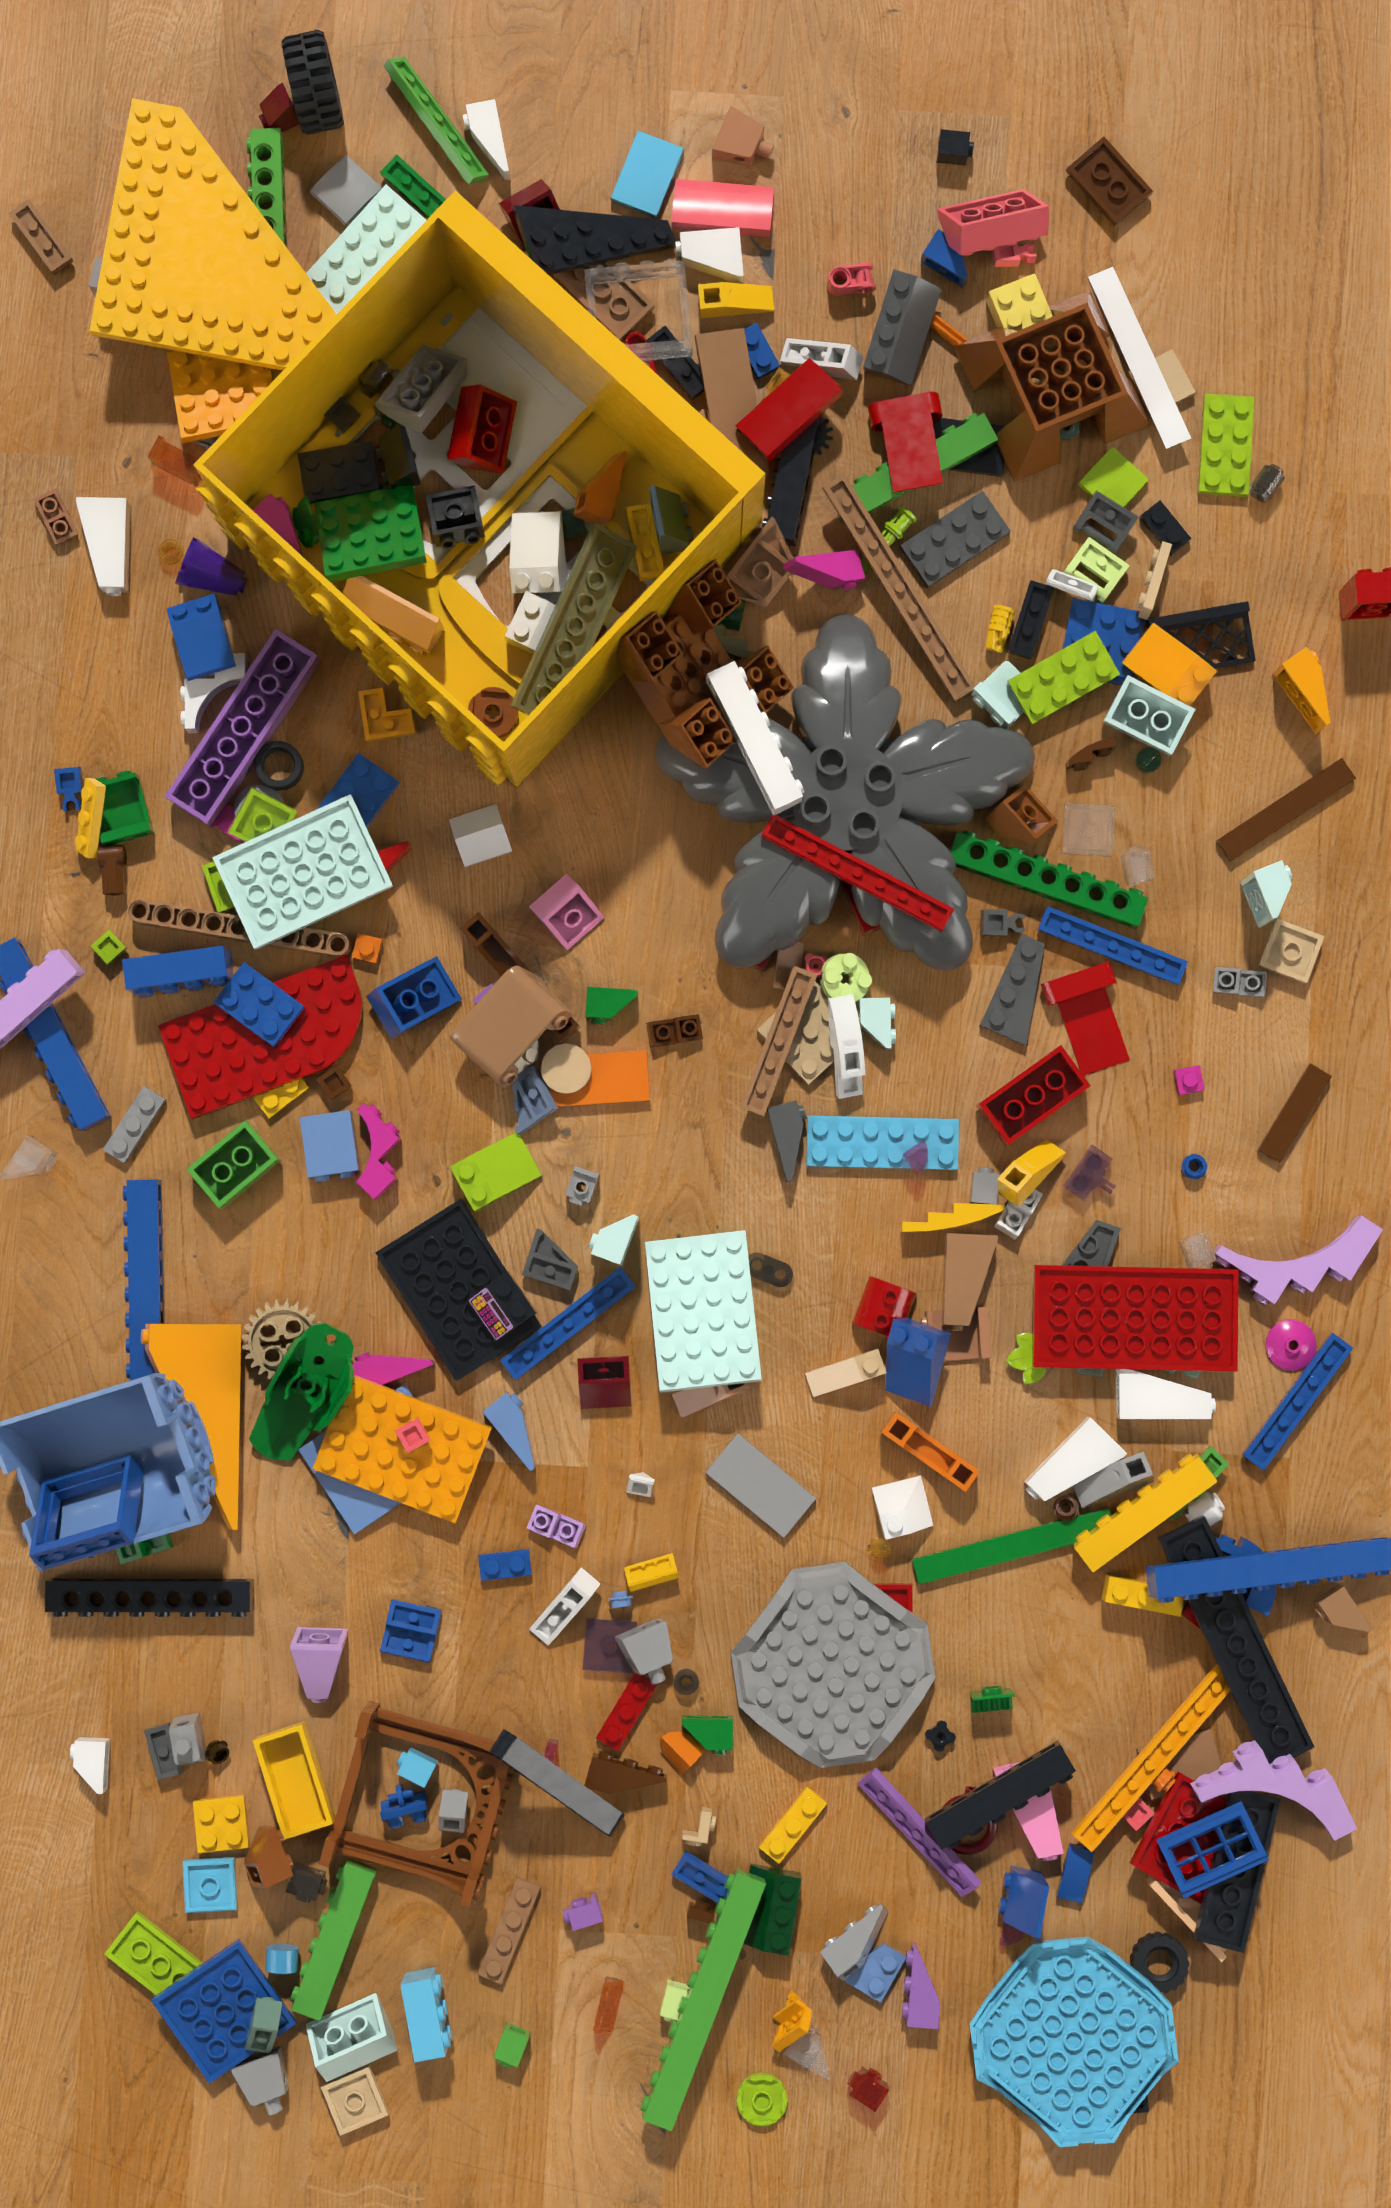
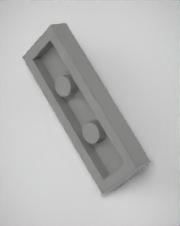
(134, 1124)

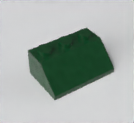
(776, 1911)

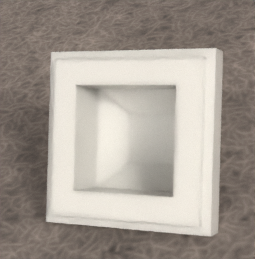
(640, 1484)

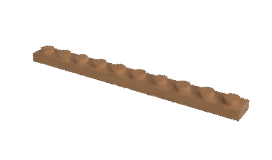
(899, 587)

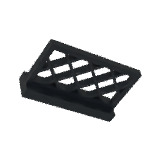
(1205, 617)

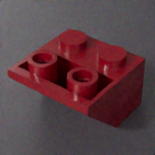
(604, 1382)

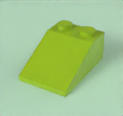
(495, 1171)

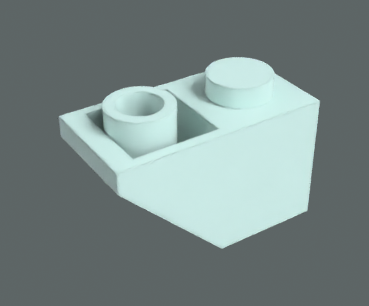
(875, 1020)

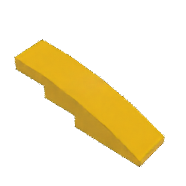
(961, 1215)

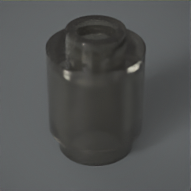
(1266, 483)

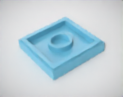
(210, 1884)

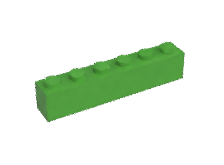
(953, 448)
(334, 1939)

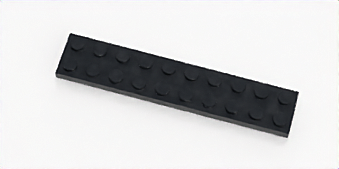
(1240, 1651)

